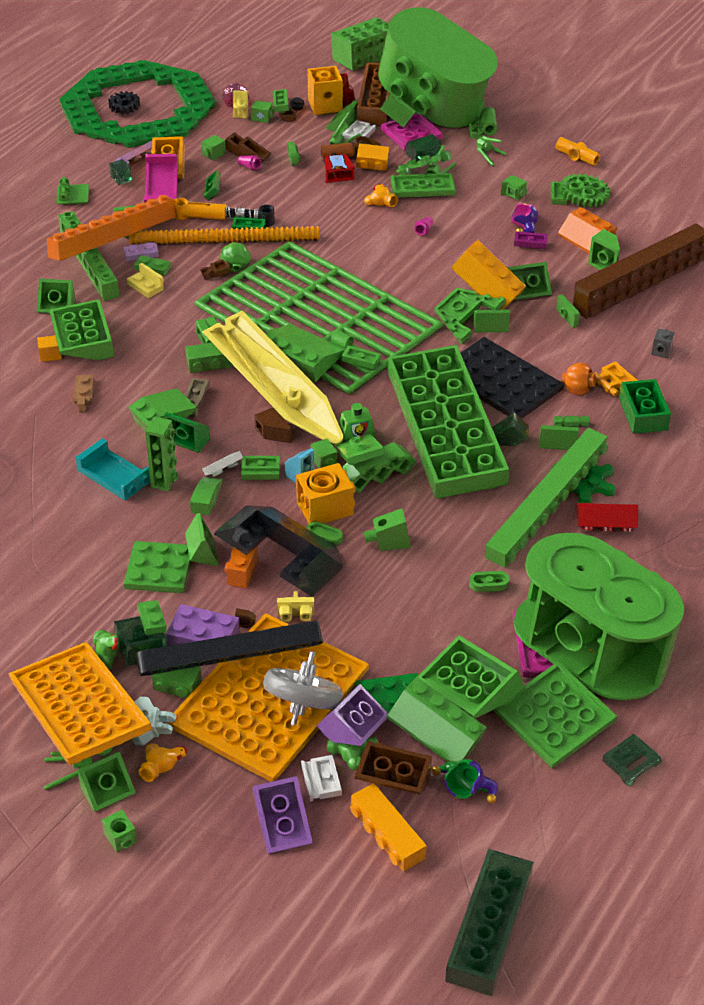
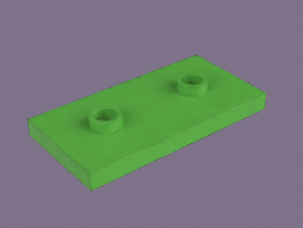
(423, 185)
(360, 449)

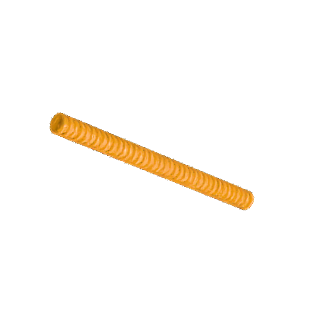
(225, 235)

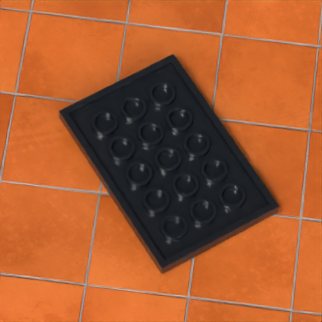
(507, 380)

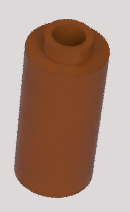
(343, 148)

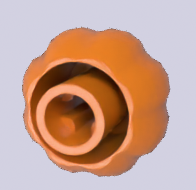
(579, 378)

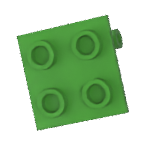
(71, 193)

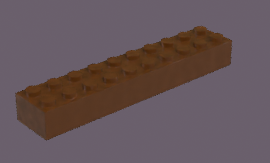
(639, 271)

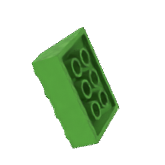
(82, 331)
(306, 350)
(472, 678)

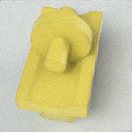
(240, 104)
(295, 606)

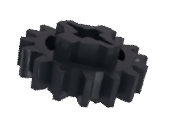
(124, 102)

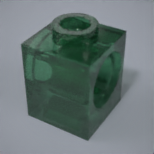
(120, 172)

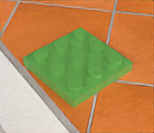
(158, 567)

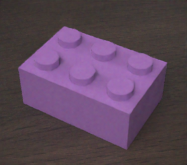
(197, 624)

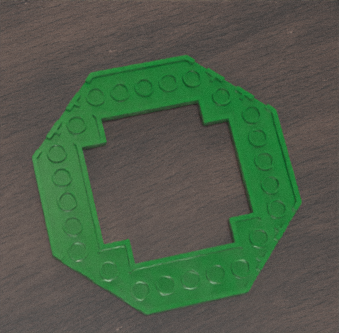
(85, 119)

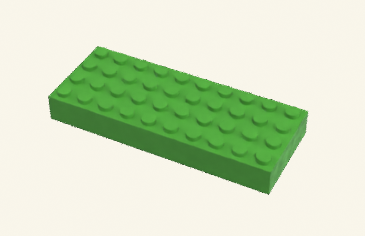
(447, 422)

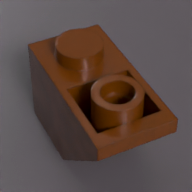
(273, 426)

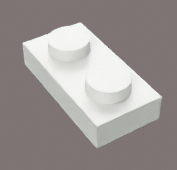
(229, 461)

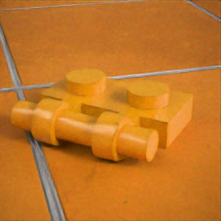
(616, 375)

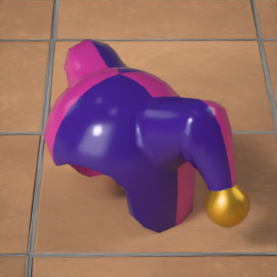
(525, 217)

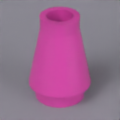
(250, 162)
(423, 226)

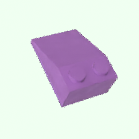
(282, 814)

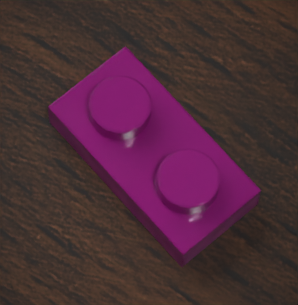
(531, 240)

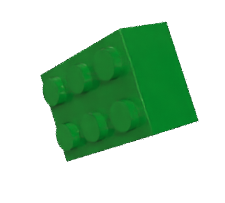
(644, 406)

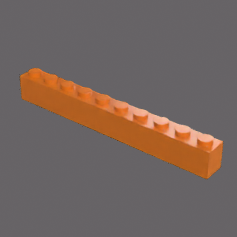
(110, 228)

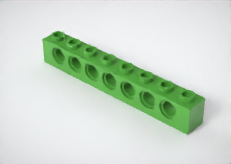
(92, 262)

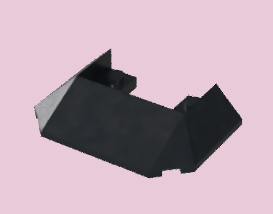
(315, 560)

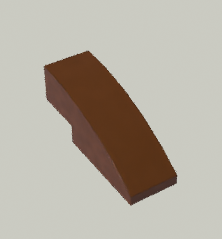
(245, 147)

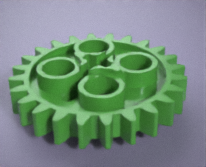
(584, 190)

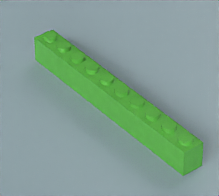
(546, 498)

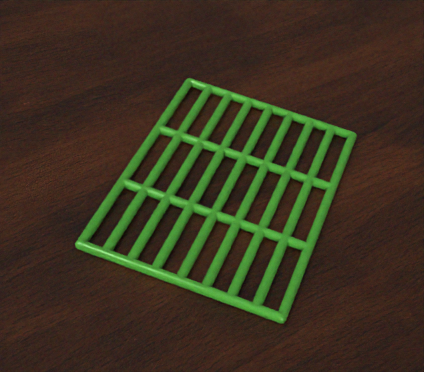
(301, 292)

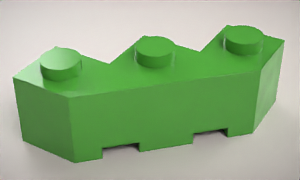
(380, 468)

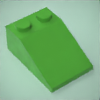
(158, 404)

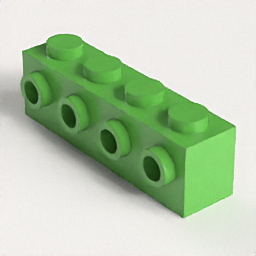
(161, 453)

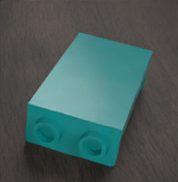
(111, 470)

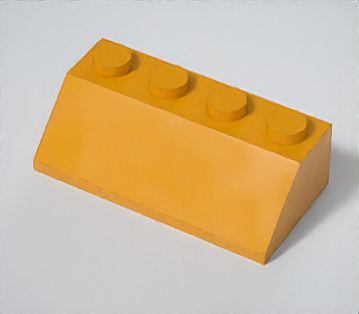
(488, 274)

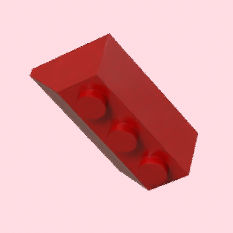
(607, 516)

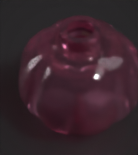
(227, 95)

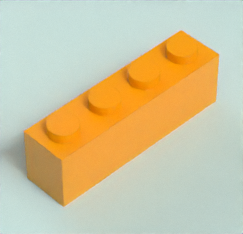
(388, 827)

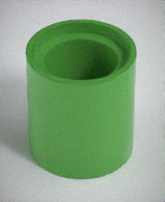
(341, 339)

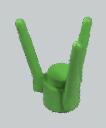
(338, 138)
(484, 144)
(435, 168)
(87, 761)

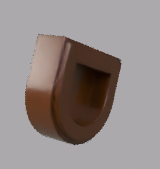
(288, 116)
(246, 618)

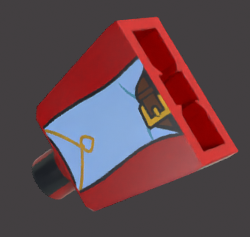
(338, 168)

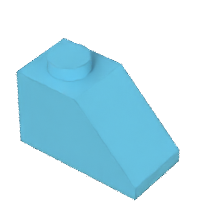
(299, 464)

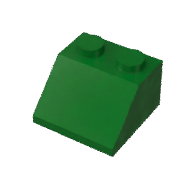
(189, 433)

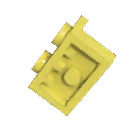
(146, 281)

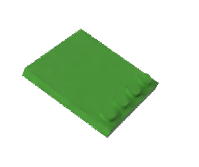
(556, 714)

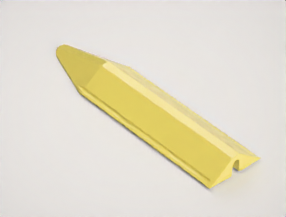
(275, 376)

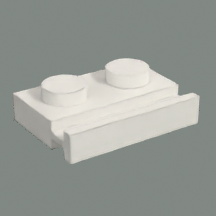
(359, 127)
(321, 778)

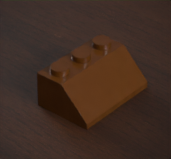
(394, 768)

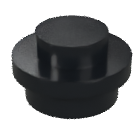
(297, 103)

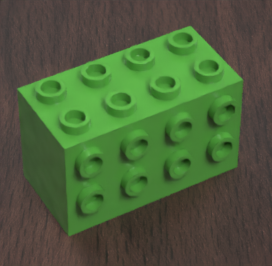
(360, 43)

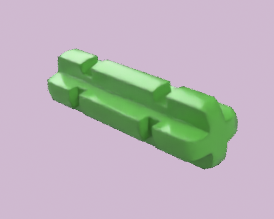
(572, 421)

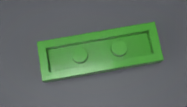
(280, 101)

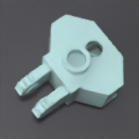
(156, 719)

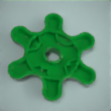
(595, 483)

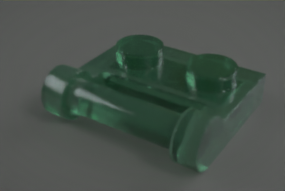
(628, 753)

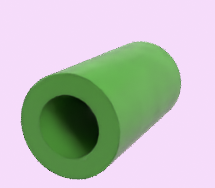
(488, 120)

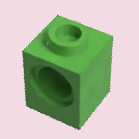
(118, 823)

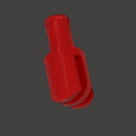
(348, 92)

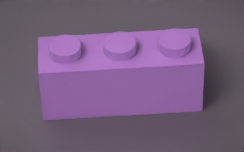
(353, 718)

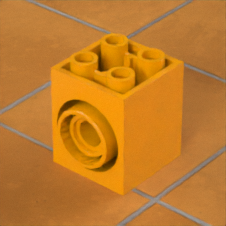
(325, 90)
(325, 494)

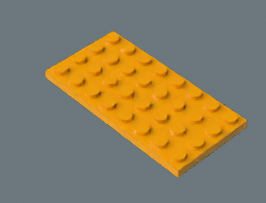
(79, 703)

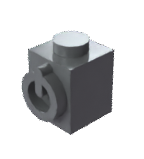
(663, 343)

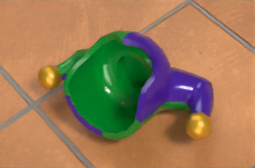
(466, 778)

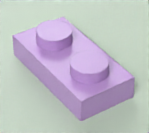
(134, 251)

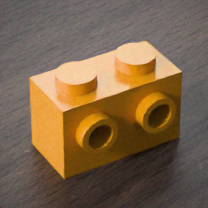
(372, 157)

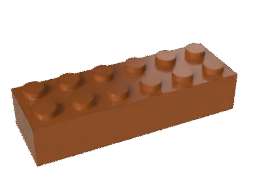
(372, 97)

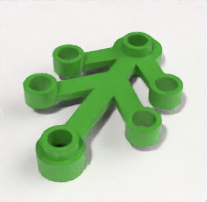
(405, 168)

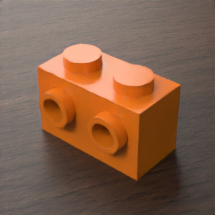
(241, 567)

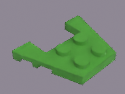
(460, 306)

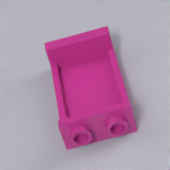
(161, 176)

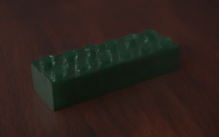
(489, 922)

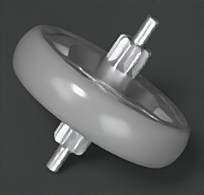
(302, 688)

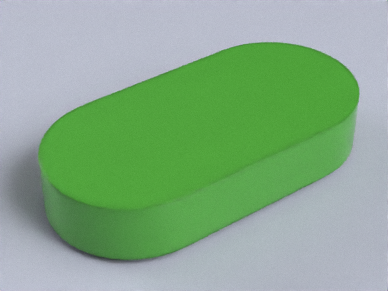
(327, 532)

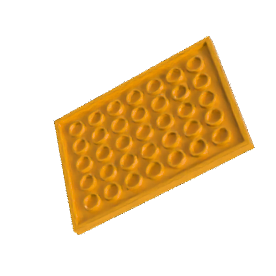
(248, 724)

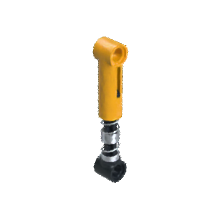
(220, 211)

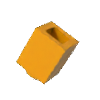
(48, 348)

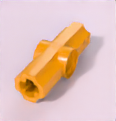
(578, 151)

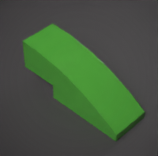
(205, 495)

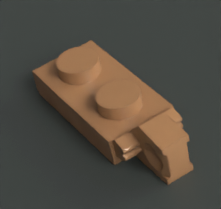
(83, 391)

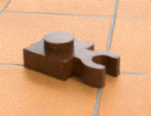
(217, 268)

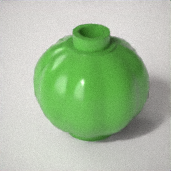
(236, 255)

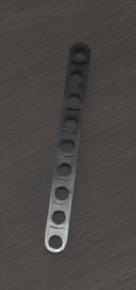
(229, 648)

